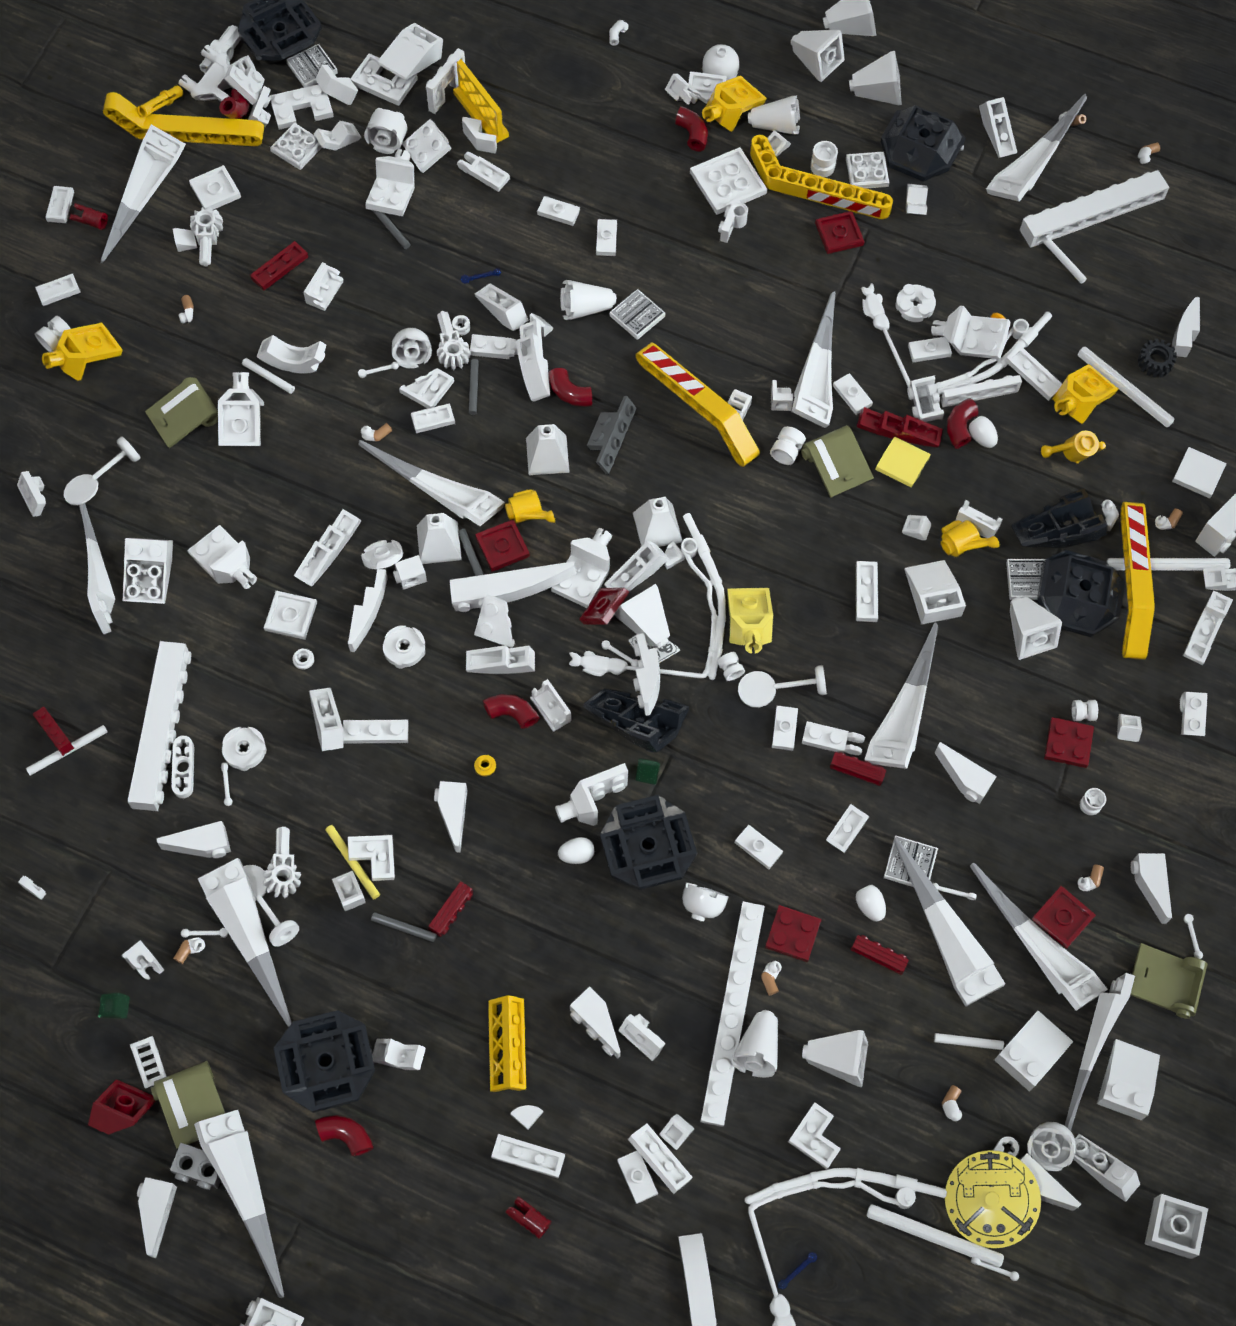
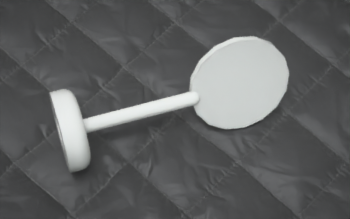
(85, 486)
(759, 688)
(283, 931)

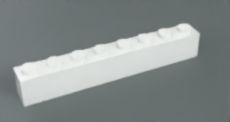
(1094, 208)
(159, 726)

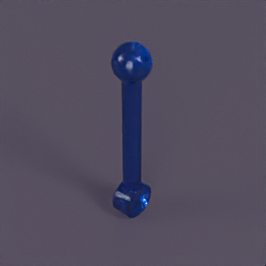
(465, 279)
(812, 1257)

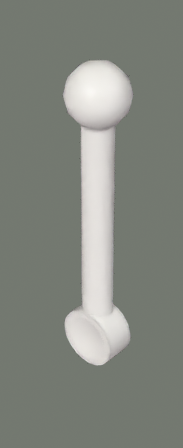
(362, 373)
(606, 645)
(227, 801)
(971, 896)
(1188, 919)
(222, 932)
(1013, 1275)

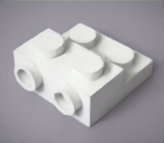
(268, 1314)

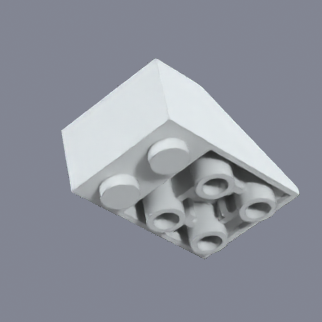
(412, 52)
(147, 569)
(935, 592)

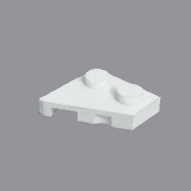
(704, 84)
(428, 389)
(494, 621)

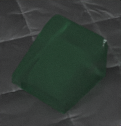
(647, 771)
(114, 1005)

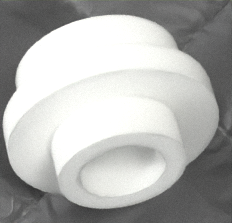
(303, 653)

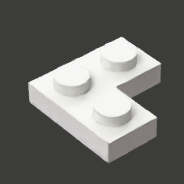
(247, 84)
(378, 850)
(809, 1137)

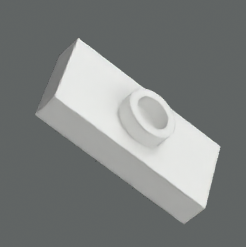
(59, 204)
(558, 211)
(606, 237)
(57, 289)
(929, 349)
(852, 393)
(433, 418)
(784, 728)
(758, 847)
(637, 1177)

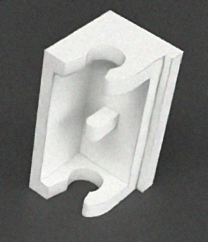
(323, 287)
(984, 524)
(551, 706)
(140, 958)

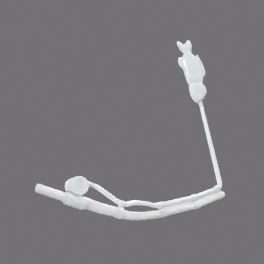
(873, 308)
(600, 665)
(904, 1199)

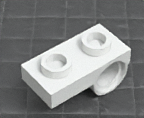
(732, 219)
(1193, 710)

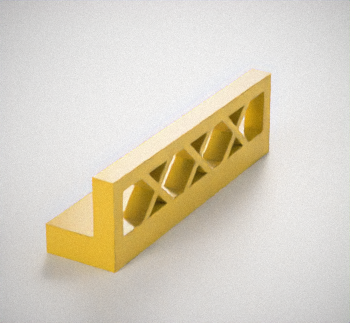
(511, 1042)

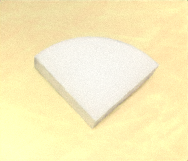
(674, 554)
(28, 884)
(526, 1115)

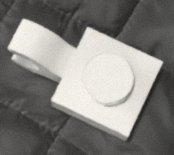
(678, 87)

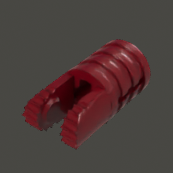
(90, 217)
(532, 1221)

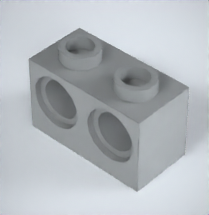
(196, 1172)

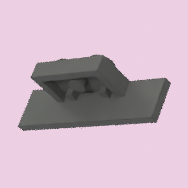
(610, 432)

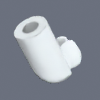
(615, 30)
(1110, 512)

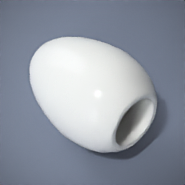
(983, 432)
(576, 851)
(871, 902)

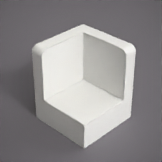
(781, 398)

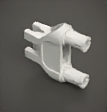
(213, 82)

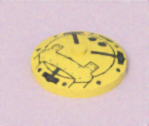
(993, 1199)

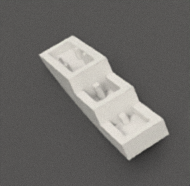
(328, 548)
(365, 615)

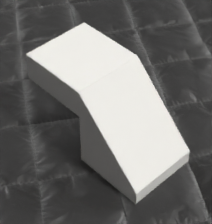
(339, 88)
(473, 130)
(341, 136)
(916, 199)
(397, 1054)

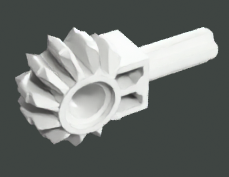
(206, 233)
(450, 344)
(282, 865)

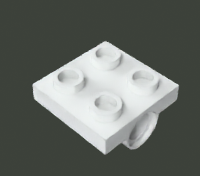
(426, 145)

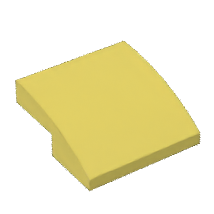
(902, 461)

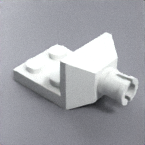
(393, 184)
(973, 334)
(239, 414)
(223, 558)
(592, 568)
(590, 790)

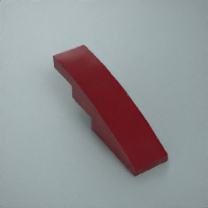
(907, 428)

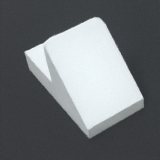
(348, 890)

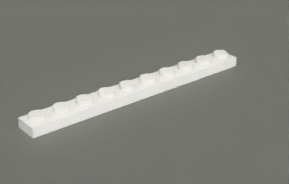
(732, 1014)

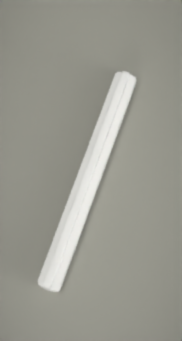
(1126, 387)
(1176, 563)
(935, 1235)

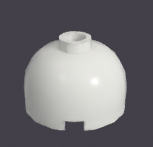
(721, 61)
(411, 348)
(703, 901)
(1052, 1146)

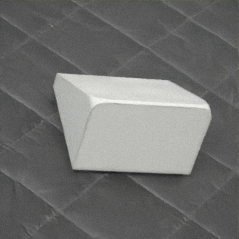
(778, 143)
(184, 239)
(545, 327)
(917, 527)
(1129, 727)
(676, 1131)

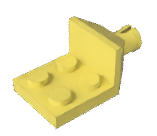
(750, 617)

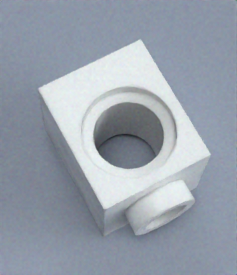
(410, 572)

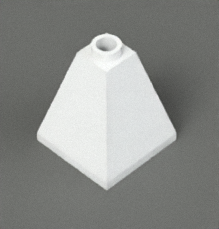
(851, 18)
(819, 51)
(879, 80)
(547, 450)
(657, 522)
(438, 539)
(646, 615)
(1033, 627)
(839, 1055)

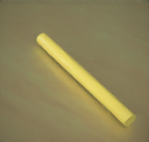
(358, 870)

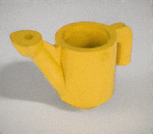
(1076, 447)
(526, 506)
(964, 536)

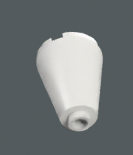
(777, 116)
(585, 299)
(759, 1046)

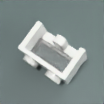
(925, 399)

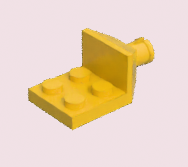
(731, 100)
(80, 347)
(1082, 393)

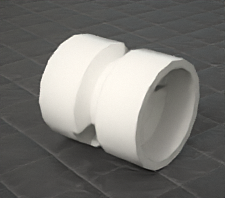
(824, 158)
(51, 335)
(787, 447)

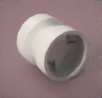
(730, 665)
(1084, 710)
(1095, 797)

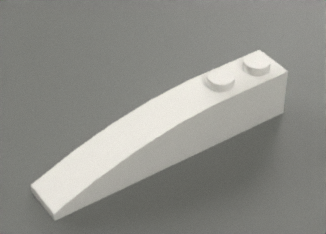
(508, 586)

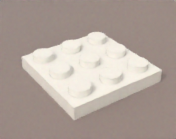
(727, 179)

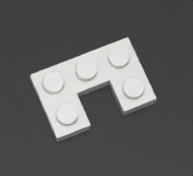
(444, 76)
(369, 80)
(286, 102)

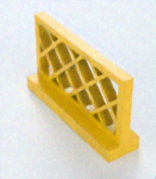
(479, 103)

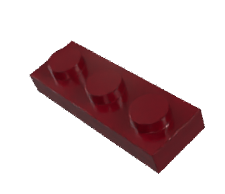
(279, 265)

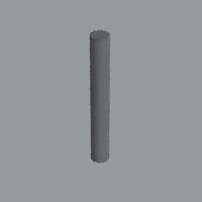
(392, 228)
(473, 387)
(470, 552)
(410, 929)

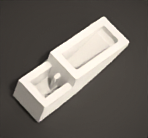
(1187, 329)
(501, 660)

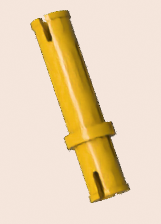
(164, 98)

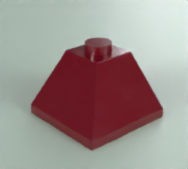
(119, 1107)

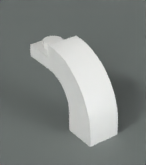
(289, 357)

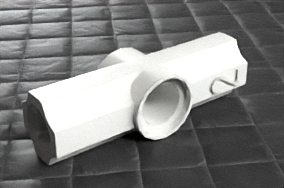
(225, 45)

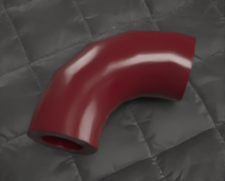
(234, 106)
(695, 126)
(567, 390)
(958, 421)
(511, 706)
(346, 1130)

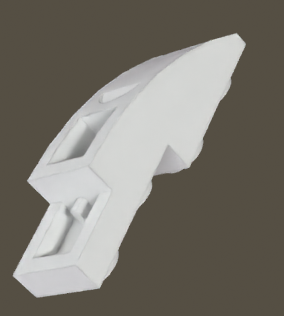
(531, 360)
(647, 675)

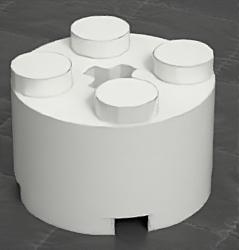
(386, 130)

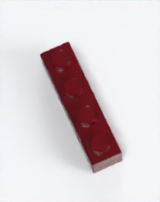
(53, 731)
(857, 768)
(450, 909)
(879, 954)

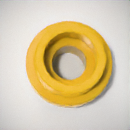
(488, 770)

